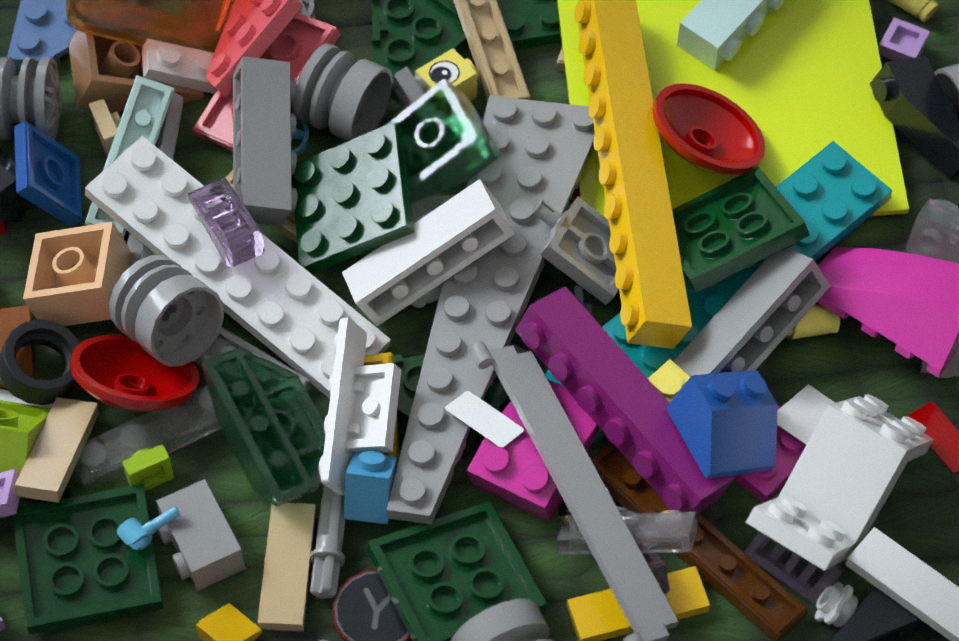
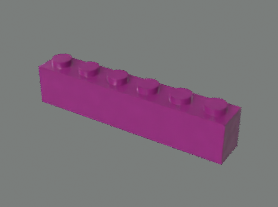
(617, 399)

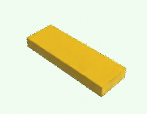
(601, 617)

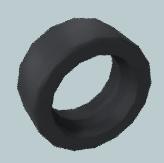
(25, 387)

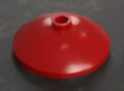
(708, 129)
(129, 377)

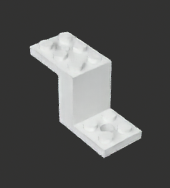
(841, 480)

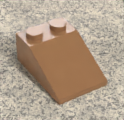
(108, 70)

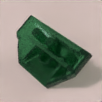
(267, 423)

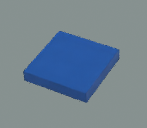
(48, 174)

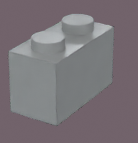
(200, 536)

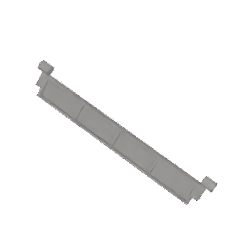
(582, 491)

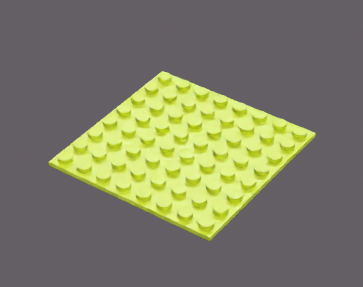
(796, 78)

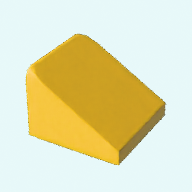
(227, 625)

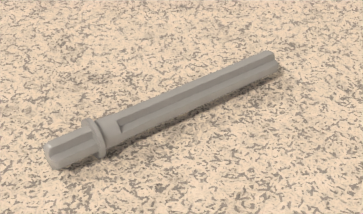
(328, 554)

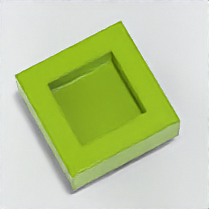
(148, 467)

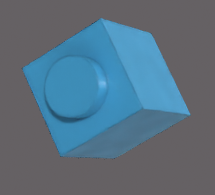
(369, 486)

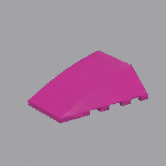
(900, 297)

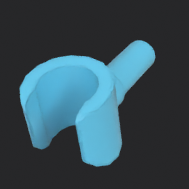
(140, 535)

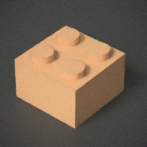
(75, 273)

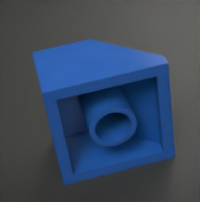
(727, 422)

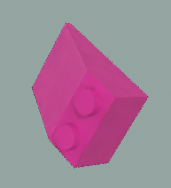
(518, 471)

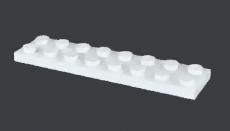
(265, 294)

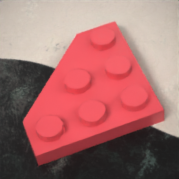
(248, 33)

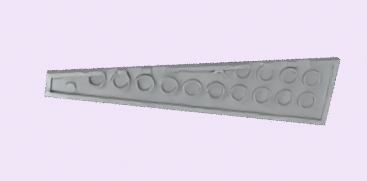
(540, 159)

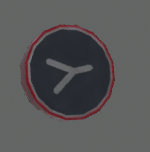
(366, 611)

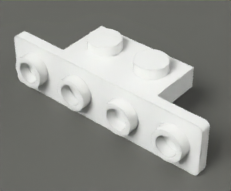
(359, 408)

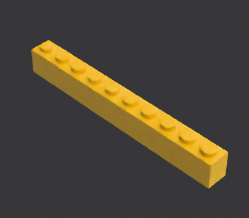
(632, 174)

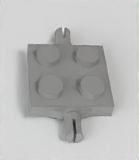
(580, 247)

